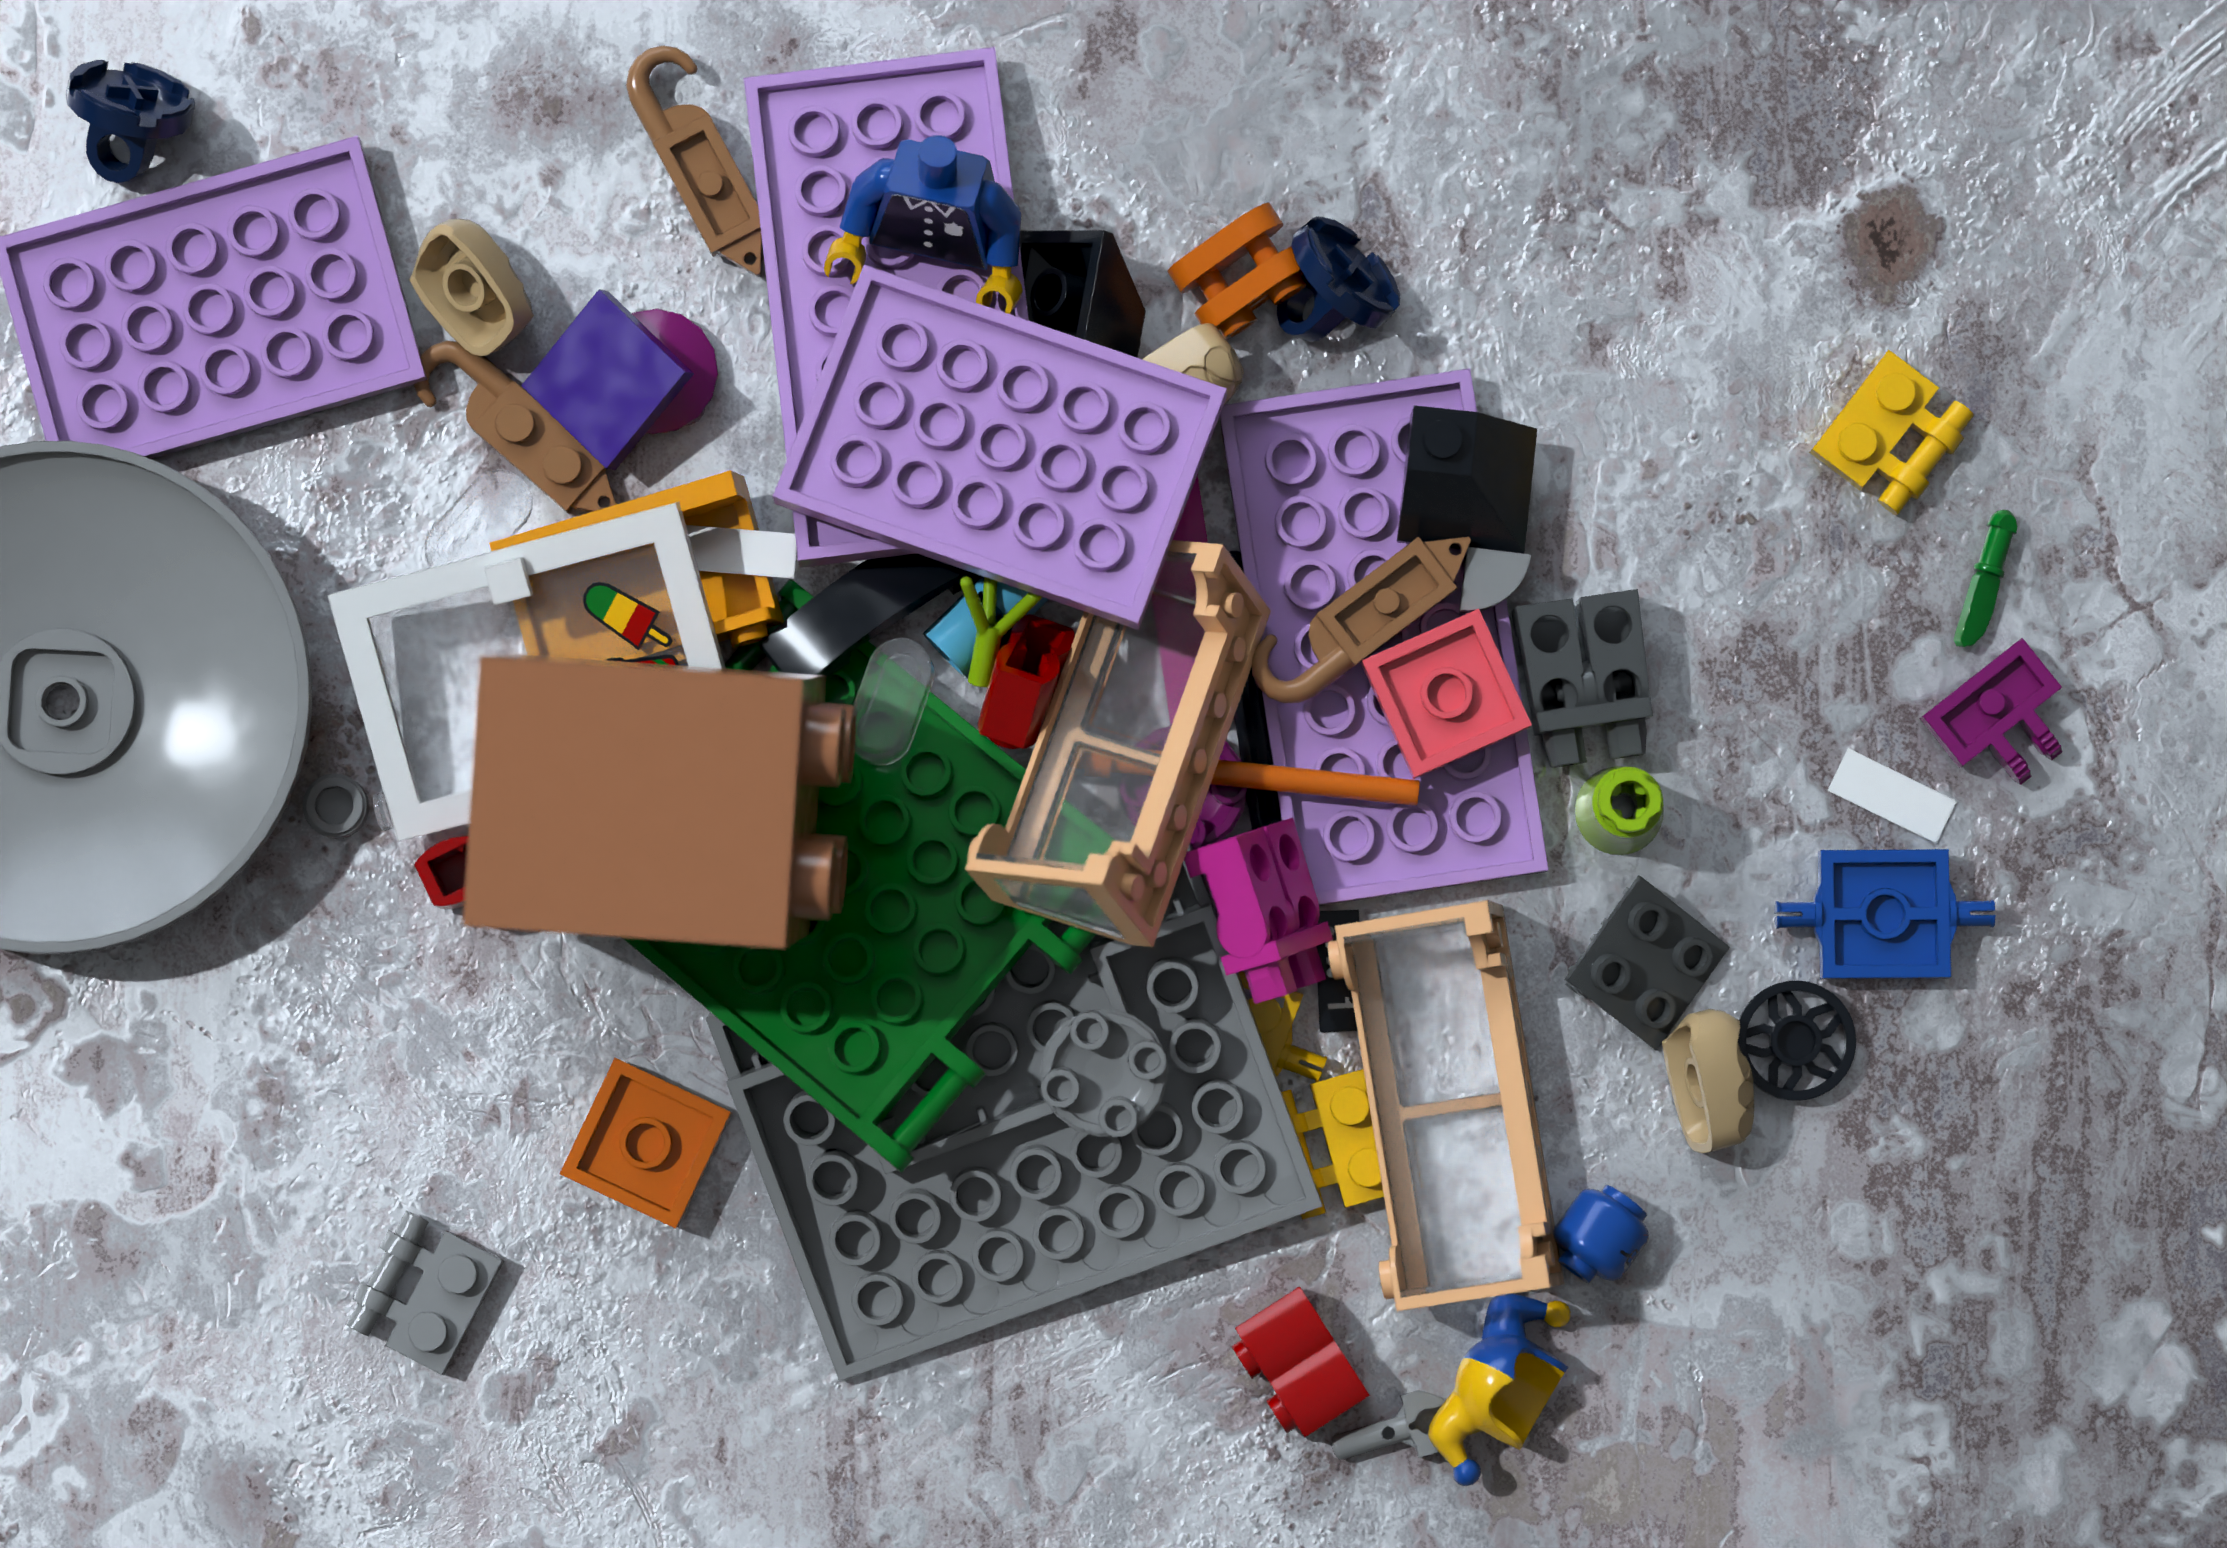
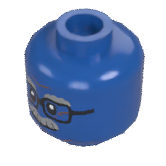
(1601, 1234)

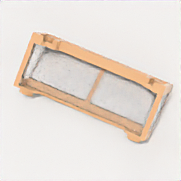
(1128, 754)
(1450, 1105)

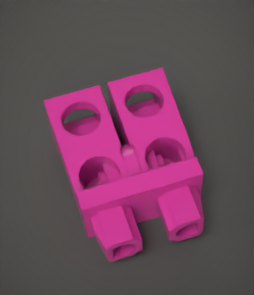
(1264, 908)

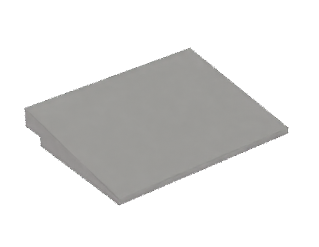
(1004, 1194)

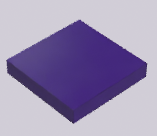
(607, 379)

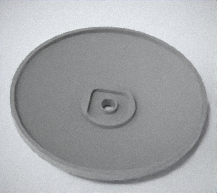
(184, 689)

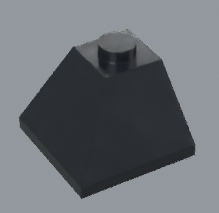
(1082, 287)
(1467, 479)

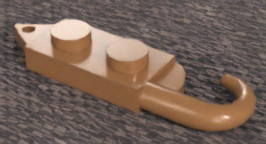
(698, 164)
(522, 431)
(1366, 617)

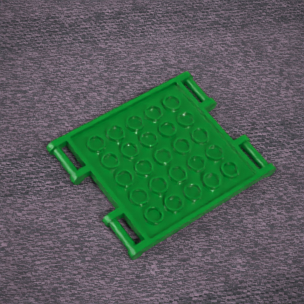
(917, 941)

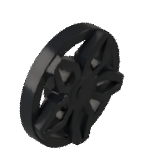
(1797, 1040)

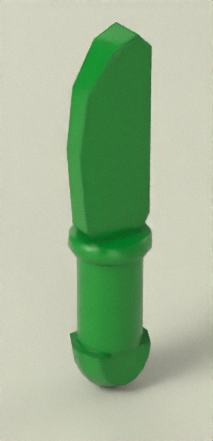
(1986, 581)

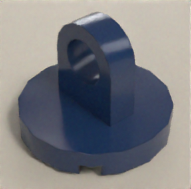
(131, 104)
(1340, 281)

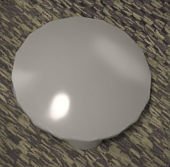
(1104, 1072)

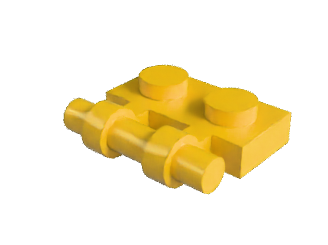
(1877, 419)
(1349, 1137)

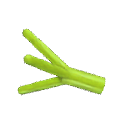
(988, 630)

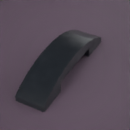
(857, 609)

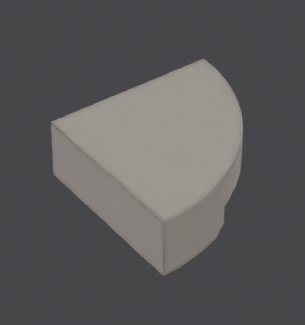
(1490, 577)

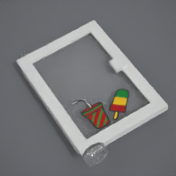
(418, 639)

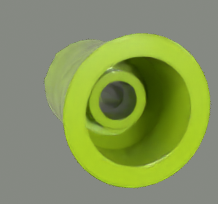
(1605, 826)

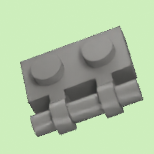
(442, 1302)

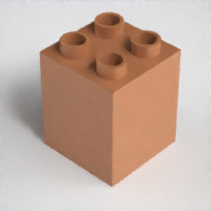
(654, 801)

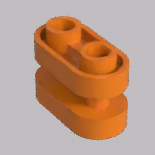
(1274, 278)

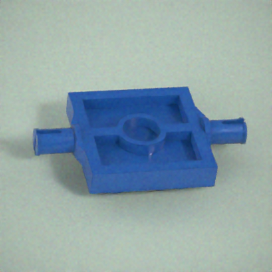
(1884, 914)

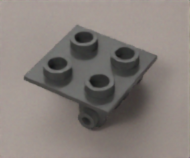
(1646, 962)

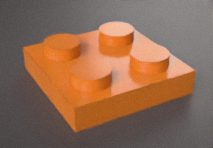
(645, 1143)

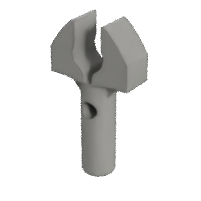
(1390, 1431)

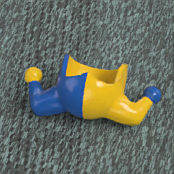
(1499, 1383)

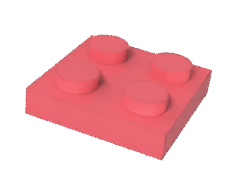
(1446, 693)

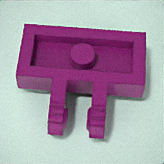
(1992, 704)

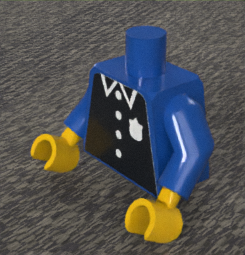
(935, 207)

